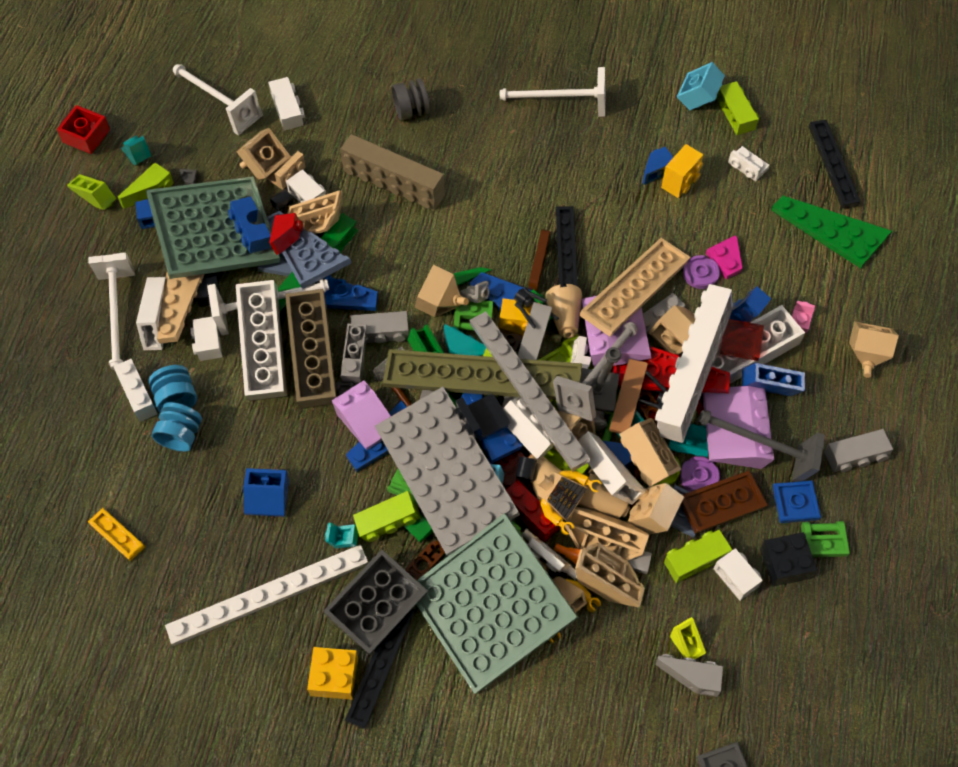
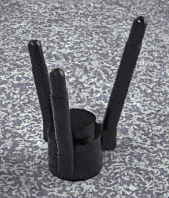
(525, 298)
(659, 399)

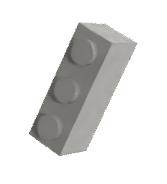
(384, 326)
(858, 451)

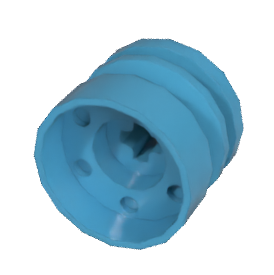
(172, 385)
(176, 427)

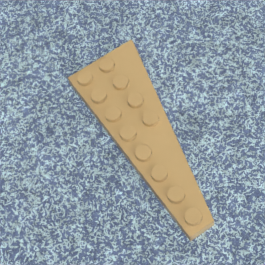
(176, 305)

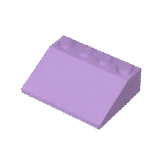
(633, 348)
(744, 408)

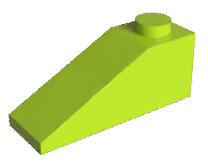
(153, 178)
(92, 191)

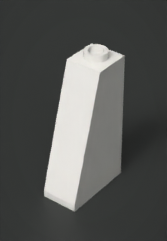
(150, 312)
(611, 470)

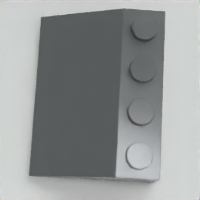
(375, 602)

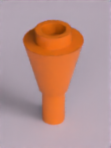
(570, 553)

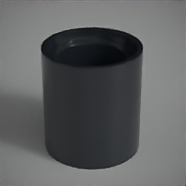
(281, 200)
(526, 469)

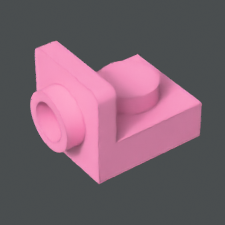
(802, 314)

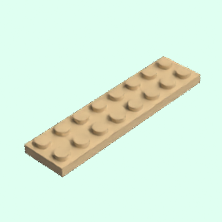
(634, 287)

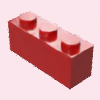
(531, 511)

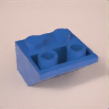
(265, 492)

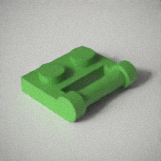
(470, 311)
(826, 544)

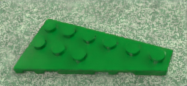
(842, 234)

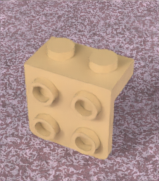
(287, 170)

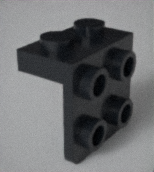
(482, 417)

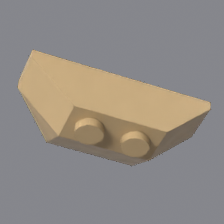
(319, 213)
(614, 534)
(608, 575)

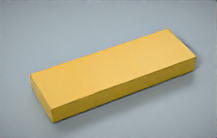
(116, 534)

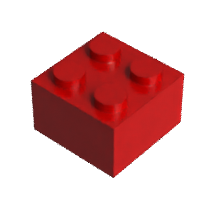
(83, 129)

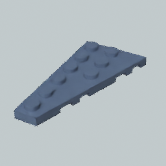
(311, 257)

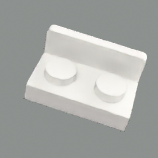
(748, 163)

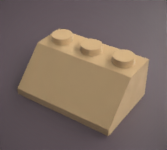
(649, 452)

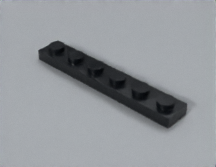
(834, 164)
(566, 246)
(377, 674)

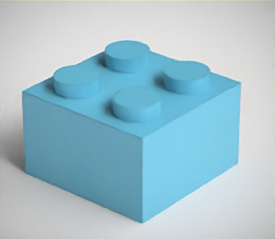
(701, 86)

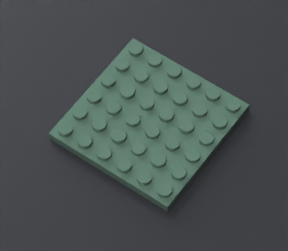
(198, 231)
(492, 603)

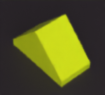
(688, 639)

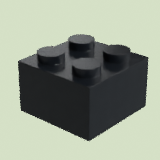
(788, 559)

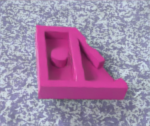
(727, 257)

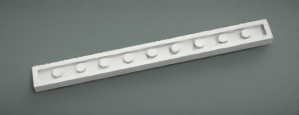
(266, 595)

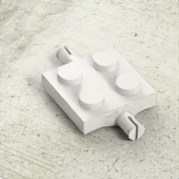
(543, 551)

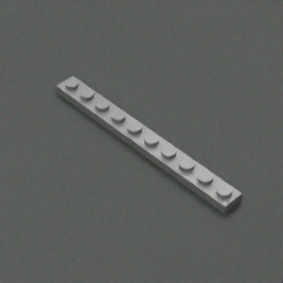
(530, 392)

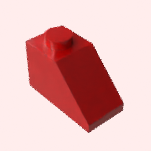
(285, 232)

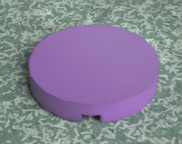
(701, 272)
(698, 473)

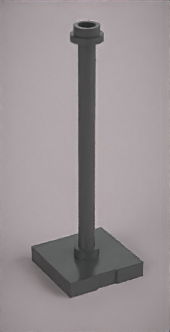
(606, 383)
(807, 453)

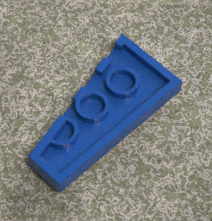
(499, 444)

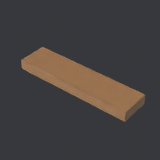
(628, 396)

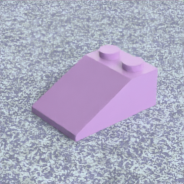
(360, 412)

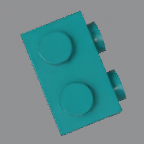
(694, 442)

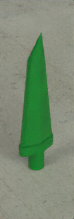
(467, 275)

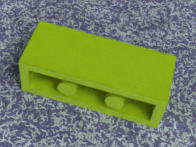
(737, 108)
(387, 517)
(696, 555)

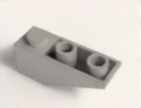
(354, 354)
(699, 677)

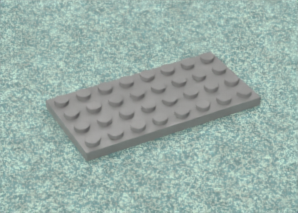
(445, 470)

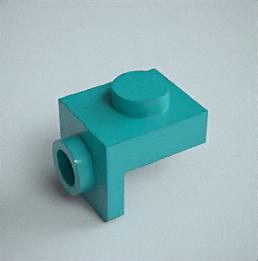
(341, 536)

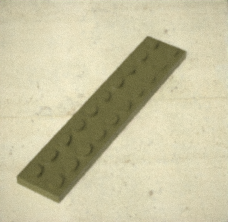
(469, 373)

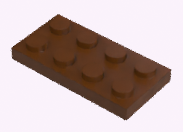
(722, 502)

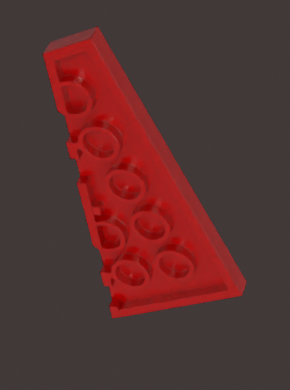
(662, 366)

